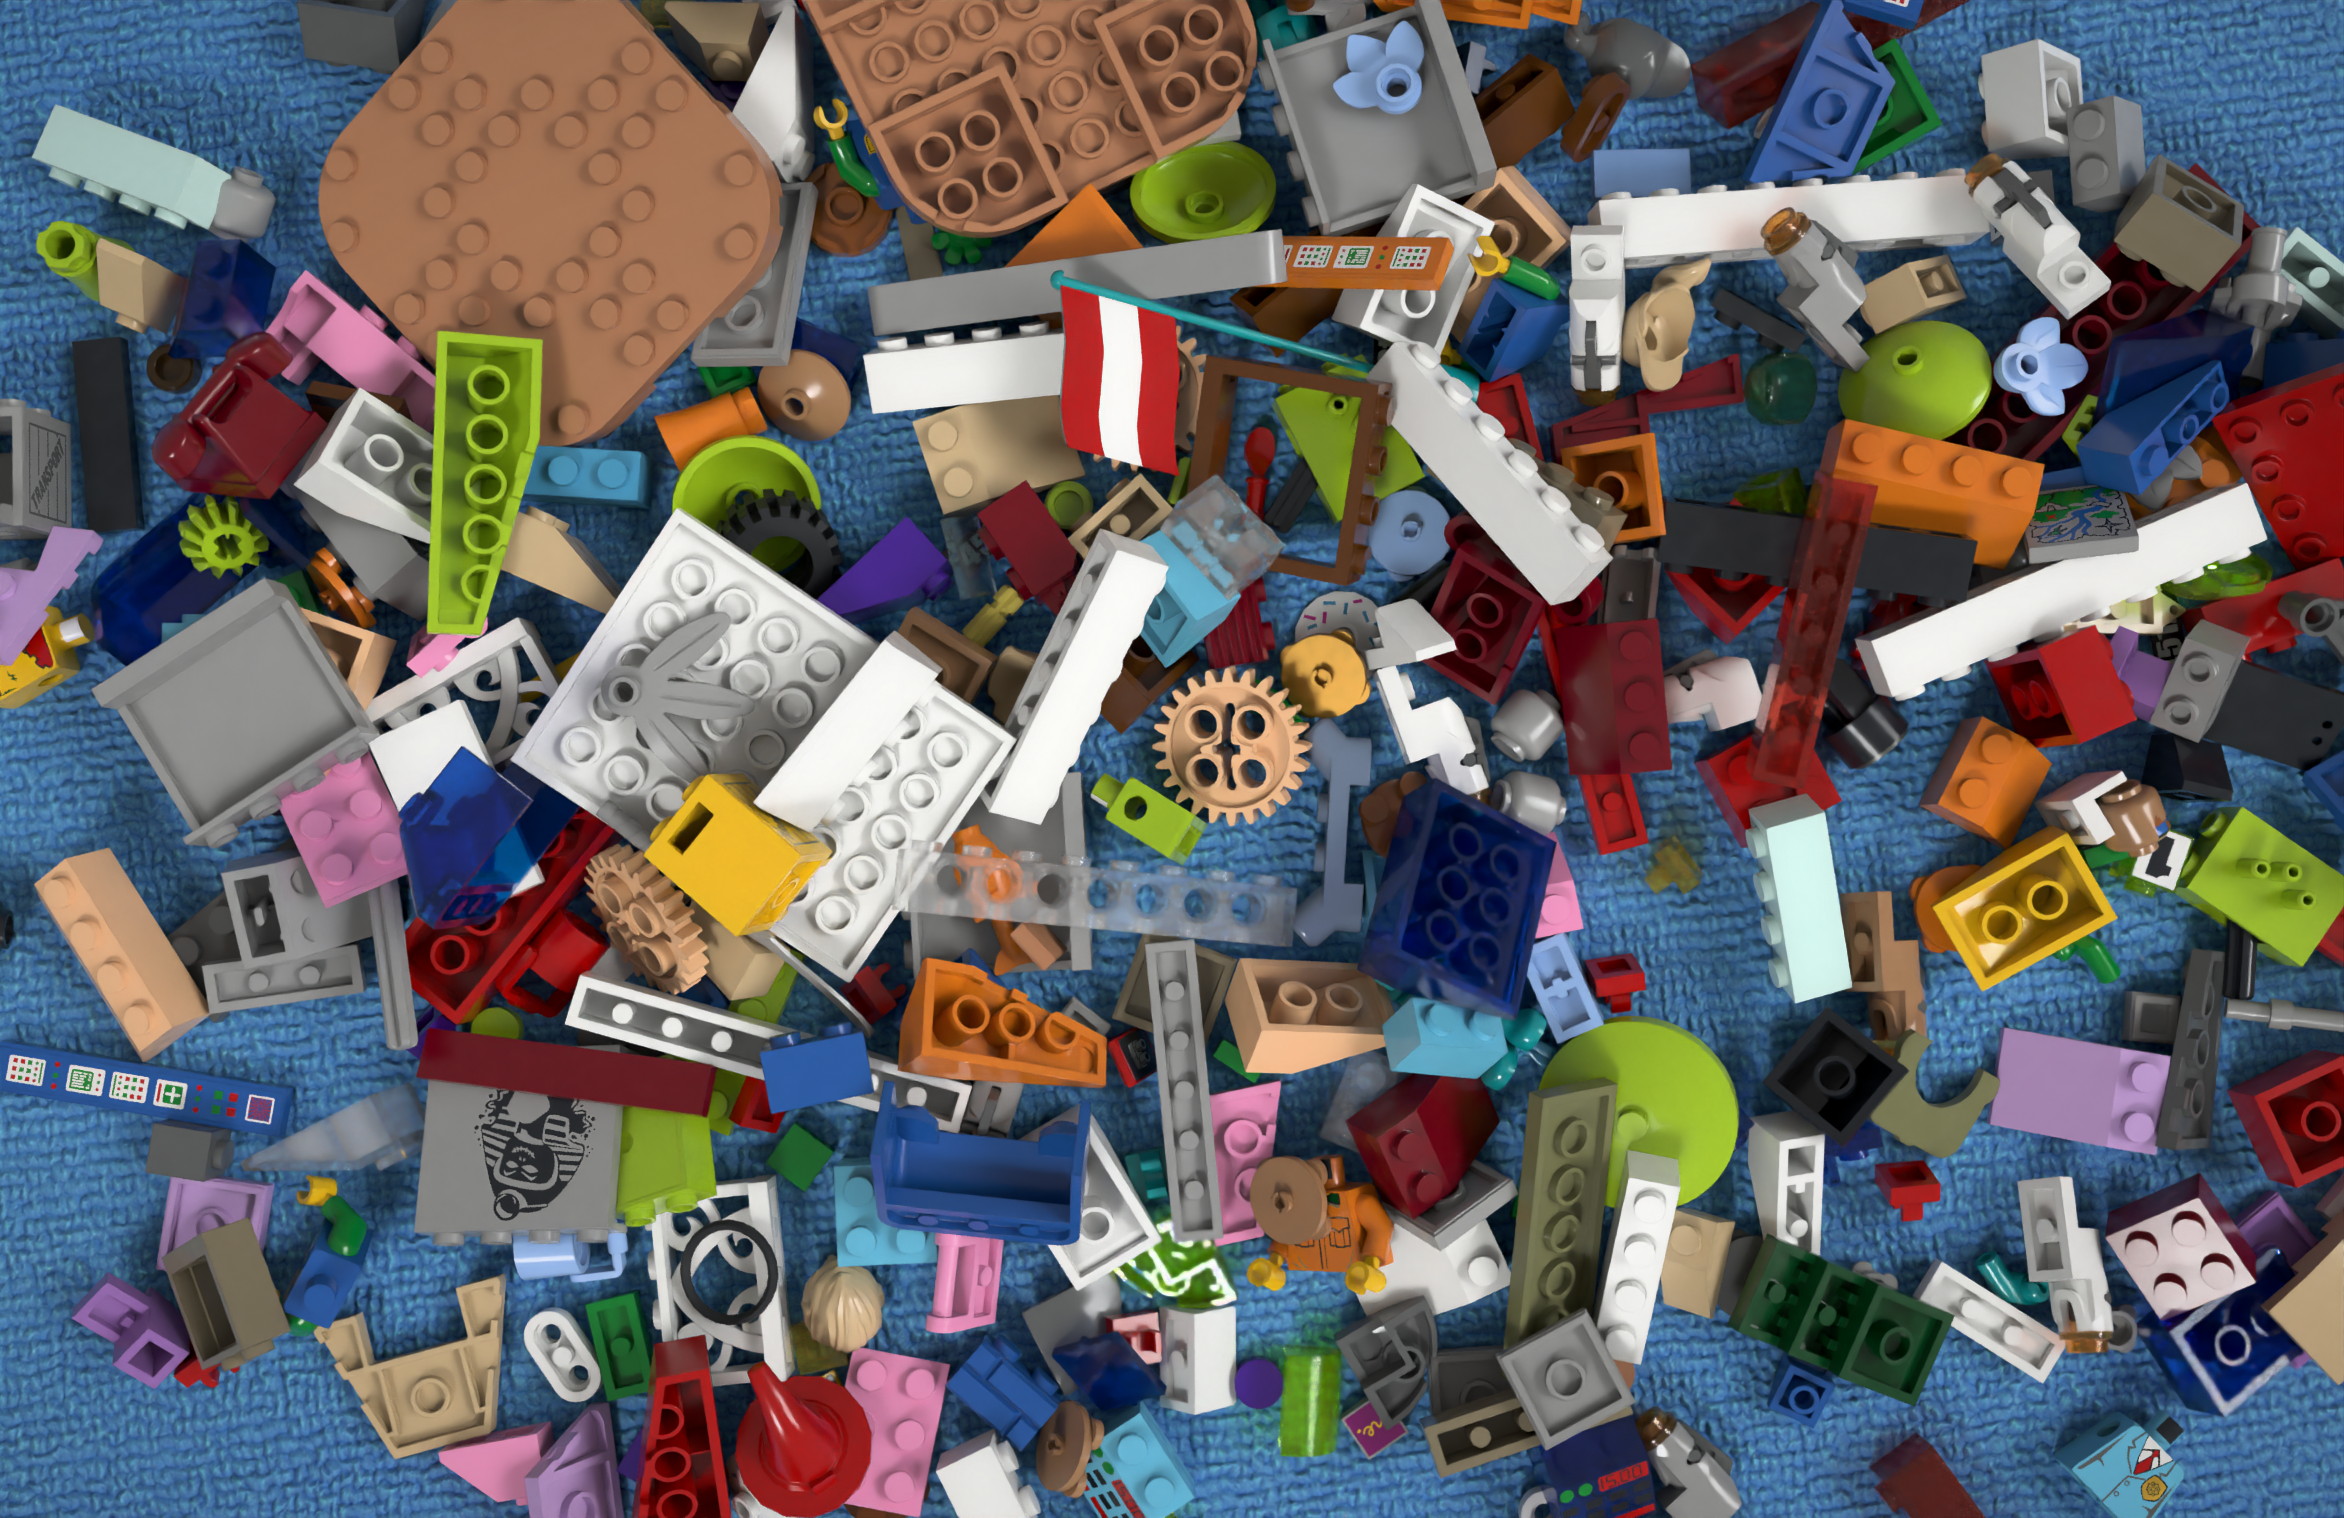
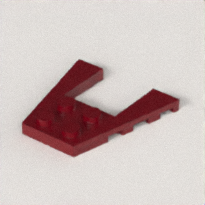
(1701, 388)

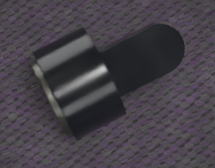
(1859, 721)

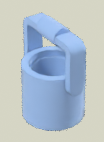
(568, 1258)

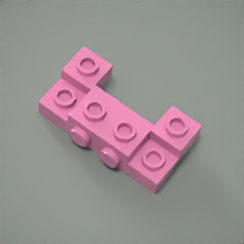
(325, 327)

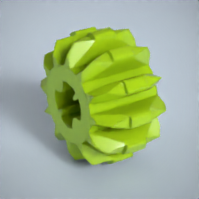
(222, 553)

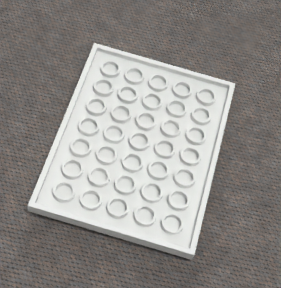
(793, 665)

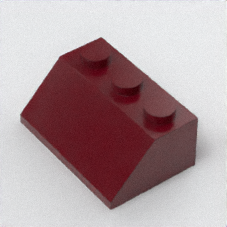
(1614, 697)

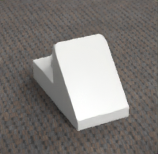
(1406, 636)

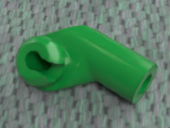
(2095, 956)

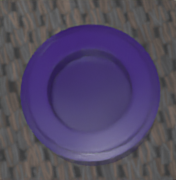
(1258, 1382)

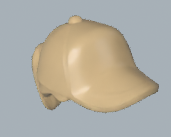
(1661, 323)

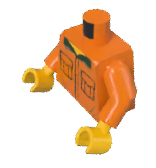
(1355, 1245)

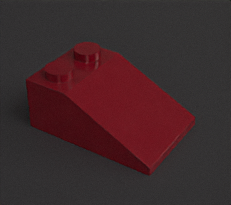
(1423, 1138)

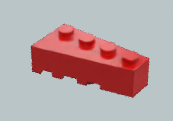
(681, 1442)

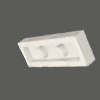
(1991, 1321)

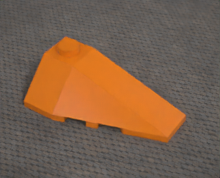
(983, 1032)

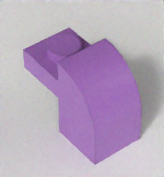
(2140, 671)
(144, 1327)

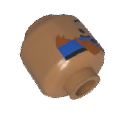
(2135, 817)

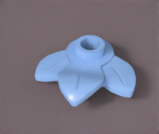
(1381, 65)
(2045, 365)

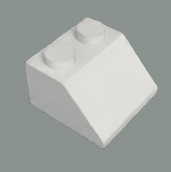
(2028, 99)

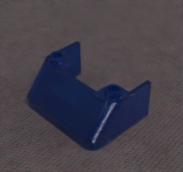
(160, 584)
(476, 838)

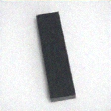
(108, 435)

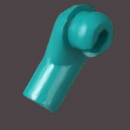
(2010, 1285)

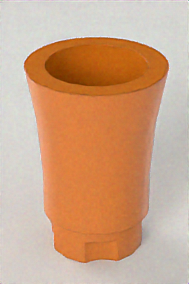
(701, 424)

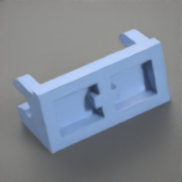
(1563, 988)

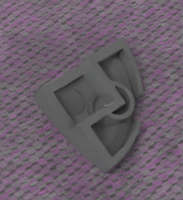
(1069, 1316)
(1391, 1356)

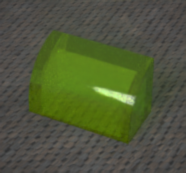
(1310, 1400)

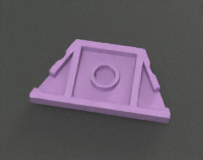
(578, 1471)

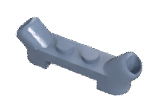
(1344, 764)

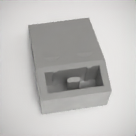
(281, 912)

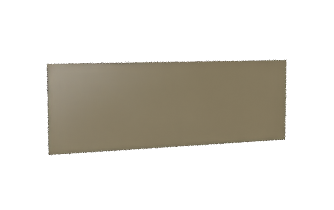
(917, 245)

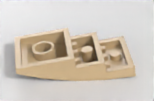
(2313, 1302)

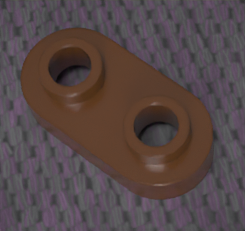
(1596, 115)

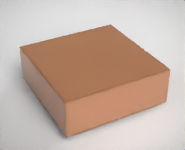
(1039, 943)

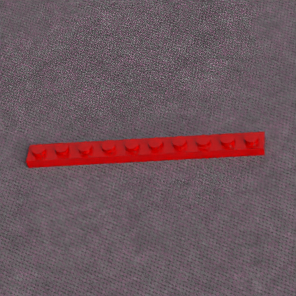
(1607, 798)

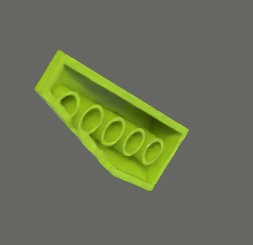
(480, 469)

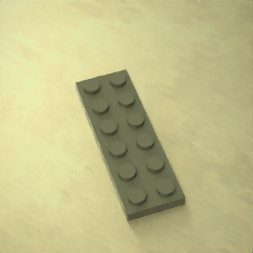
(1560, 1205)

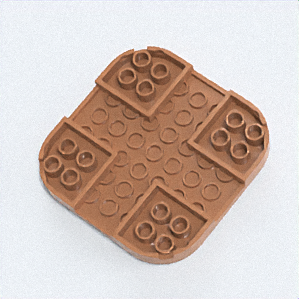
(1023, 103)
(553, 188)

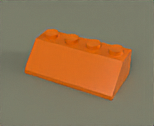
(1939, 485)

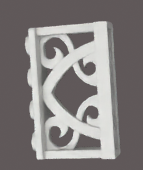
(490, 653)
(772, 1330)

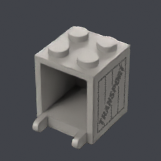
(36, 473)

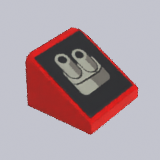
(1133, 1055)

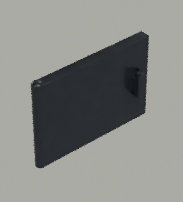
(2278, 716)

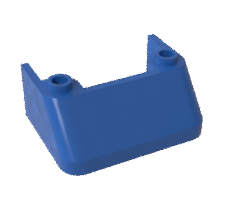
(978, 1182)

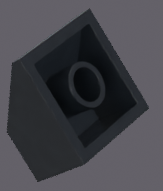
(1835, 1077)

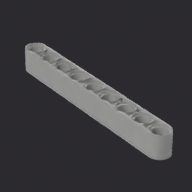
(1027, 290)

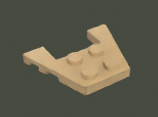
(432, 1392)

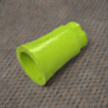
(71, 253)

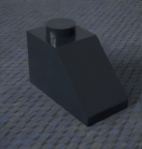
(2187, 769)

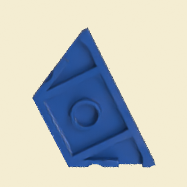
(1824, 105)

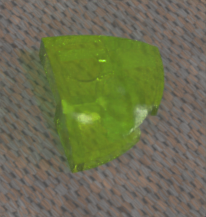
(2225, 580)
(1184, 1270)

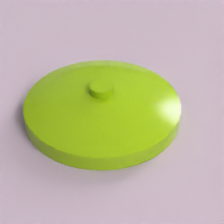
(1669, 1097)

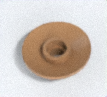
(816, 385)

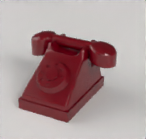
(238, 428)
(1492, 611)

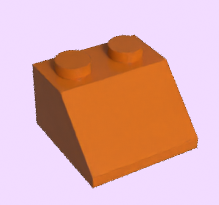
(1629, 474)
(1986, 780)

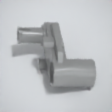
(2259, 297)

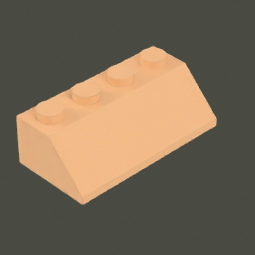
(122, 950)

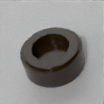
(171, 374)

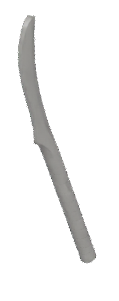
(640, 838)

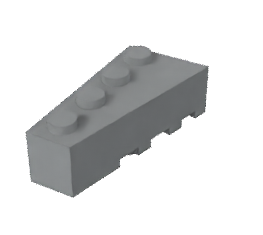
(384, 561)

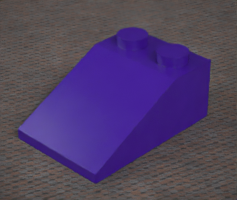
(891, 577)

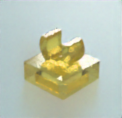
(1673, 866)

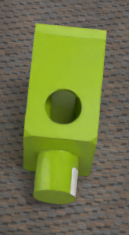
(1163, 827)

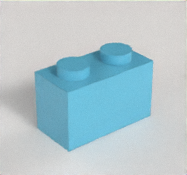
(1443, 1039)

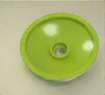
(1204, 193)
(1930, 396)
(747, 464)

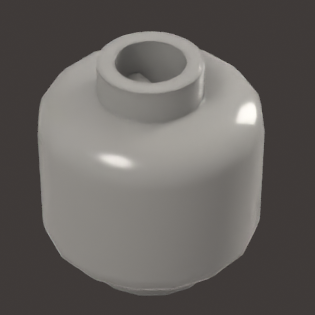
(243, 206)
(1527, 725)
(1529, 800)

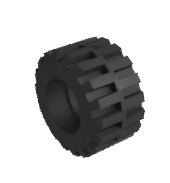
(790, 518)

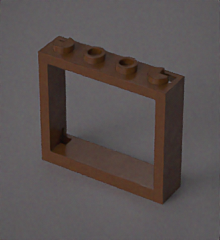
(1367, 462)

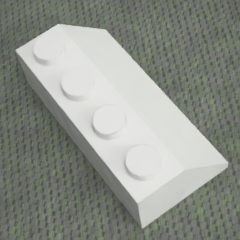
(850, 733)

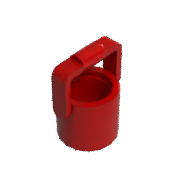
(559, 956)

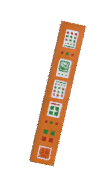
(1366, 262)

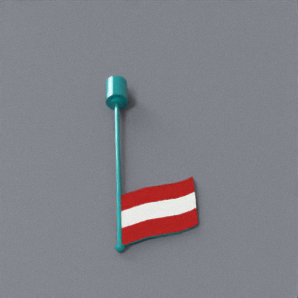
(1126, 371)

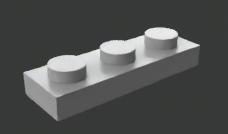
(308, 978)

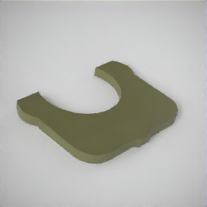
(1926, 1125)

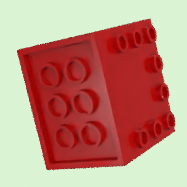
(2293, 460)

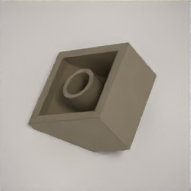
(2179, 225)

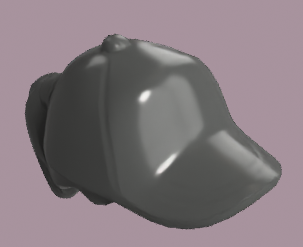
(1633, 51)

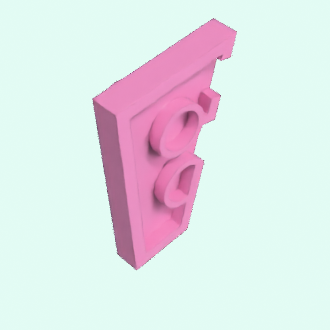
(1242, 1137)

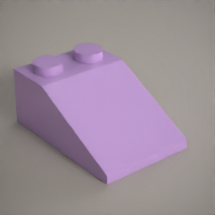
(2079, 1090)

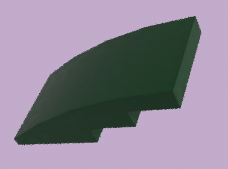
(1840, 1320)

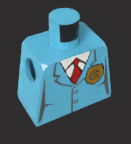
(2125, 1464)

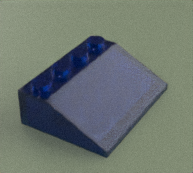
(1458, 902)

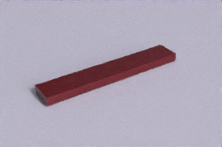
(567, 1072)

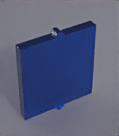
(1109, 1370)

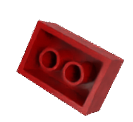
(2063, 689)

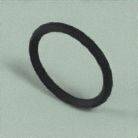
(769, 1256)

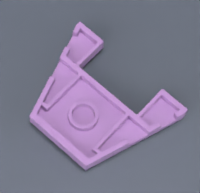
(28, 593)

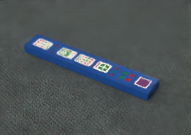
(144, 1088)

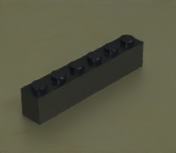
(1766, 541)

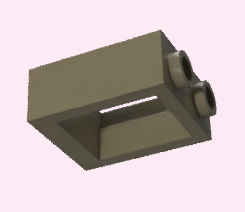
(226, 1295)

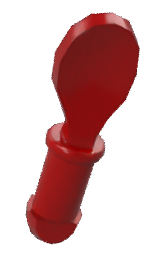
(1259, 454)

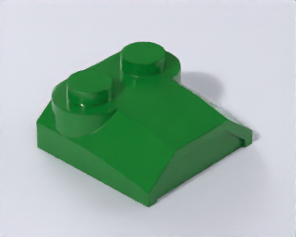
(1906, 114)

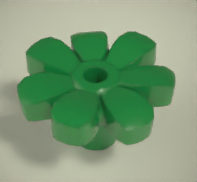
(960, 246)

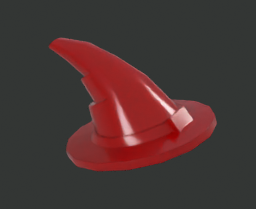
(802, 1444)

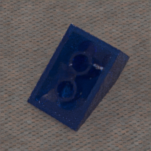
(2170, 349)
(2225, 1346)

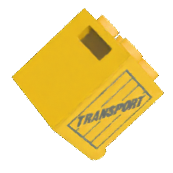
(734, 854)

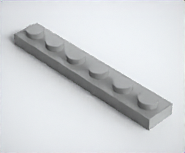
(1184, 1090)

